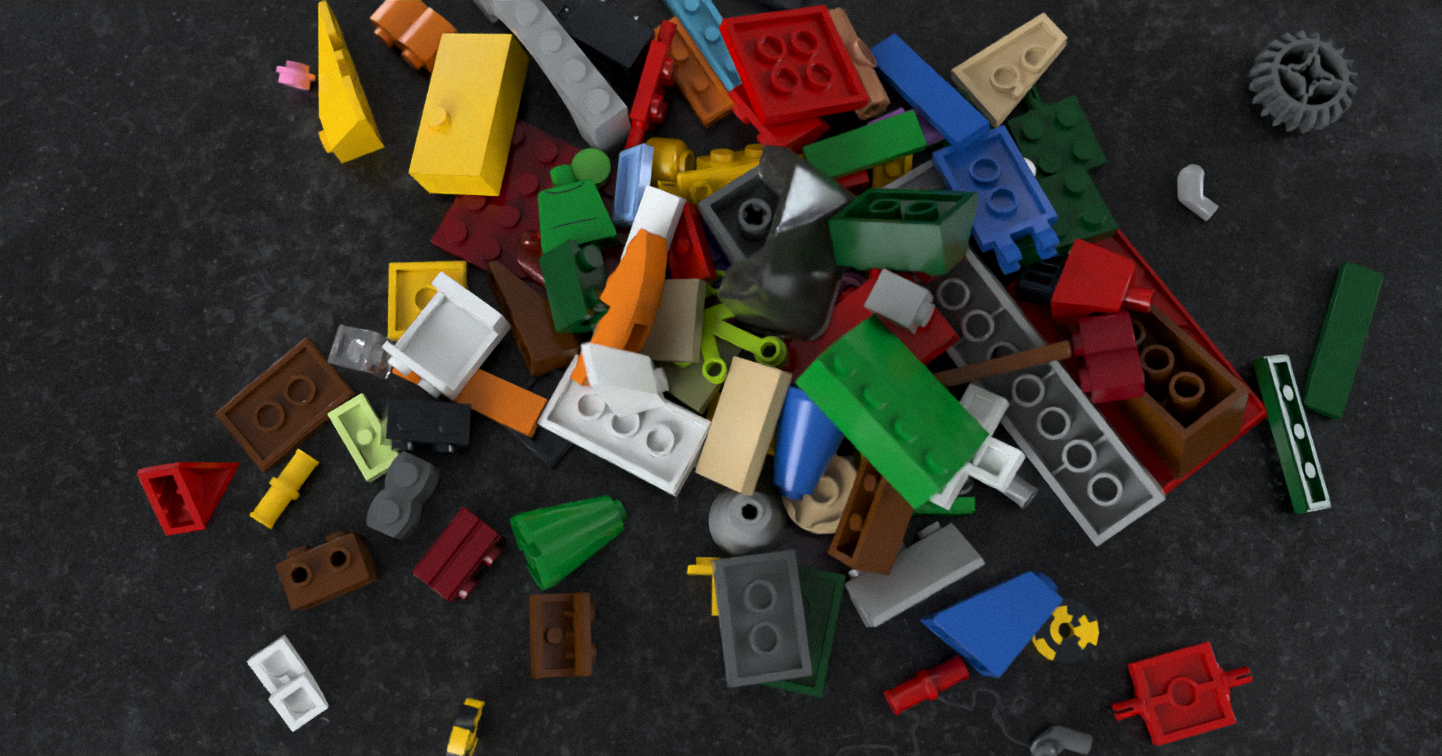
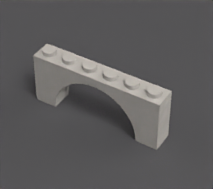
(587, 95)

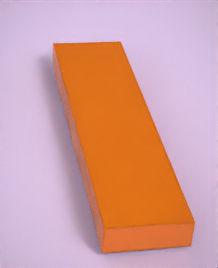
(497, 400)

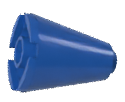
(803, 445)

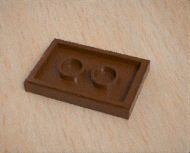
(285, 405)

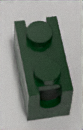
(573, 286)

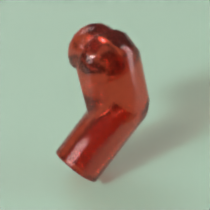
(528, 252)

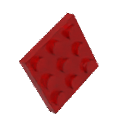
(793, 64)

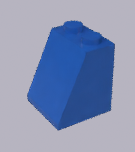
(996, 620)

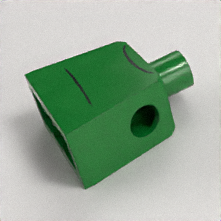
(573, 212)

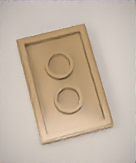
(743, 424)

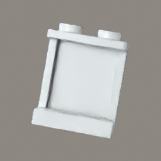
(448, 339)

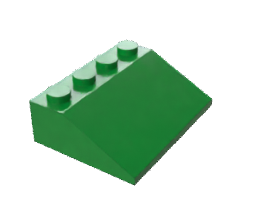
(893, 410)

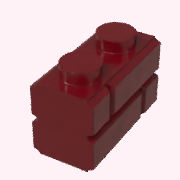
(460, 555)

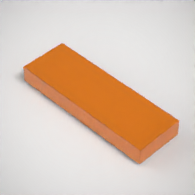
(697, 79)

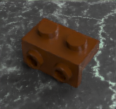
(561, 635)

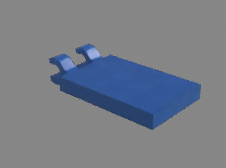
(1008, 196)

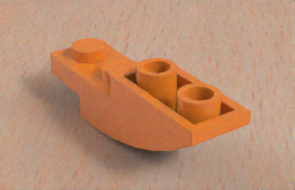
(633, 298)

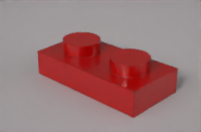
(689, 250)

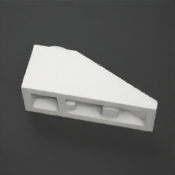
(624, 379)

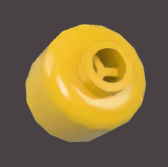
(670, 158)

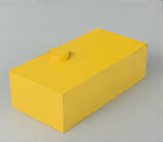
(469, 114)

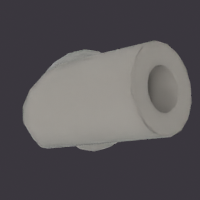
(1191, 192)

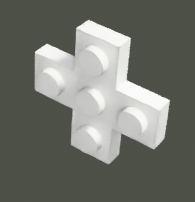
(994, 460)

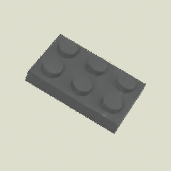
(761, 618)

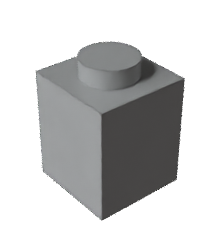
(900, 301)

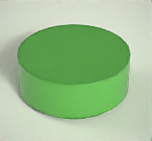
(593, 165)

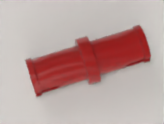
(926, 684)

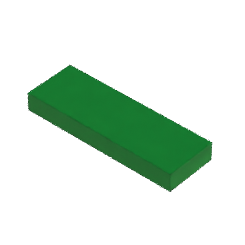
(867, 146)

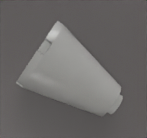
(748, 537)

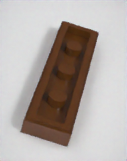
(1005, 364)

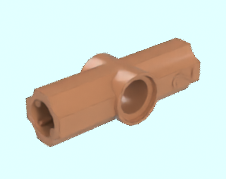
(864, 65)

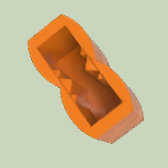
(411, 29)

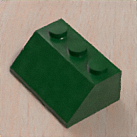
(904, 230)

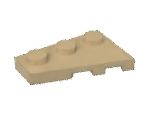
(1009, 68)

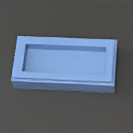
(632, 178)

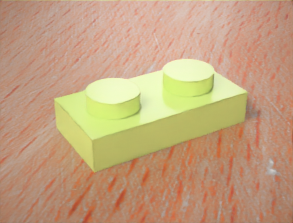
(361, 433)

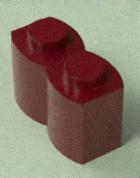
(1109, 358)

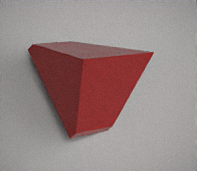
(186, 492)

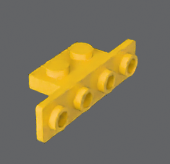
(717, 171)

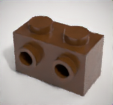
(326, 571)

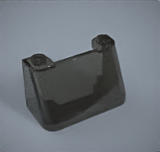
(798, 274)

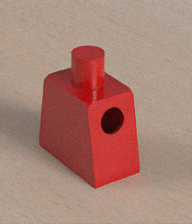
(1097, 285)

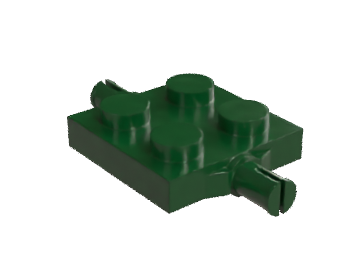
(1055, 136)

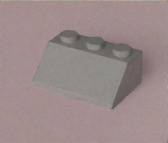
(917, 573)

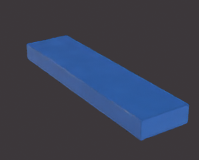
(928, 93)

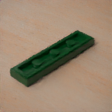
(1341, 340)
(1291, 434)

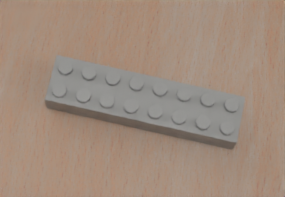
(1047, 411)

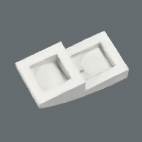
(289, 683)

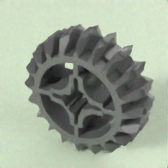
(1287, 88)

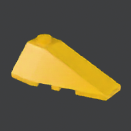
(343, 106)

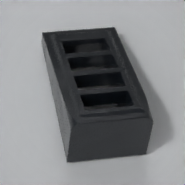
(1038, 292)

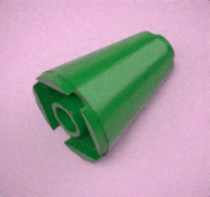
(566, 535)

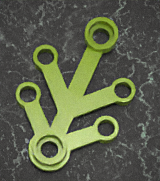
(714, 326)

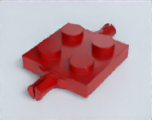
(657, 75)
(1181, 693)

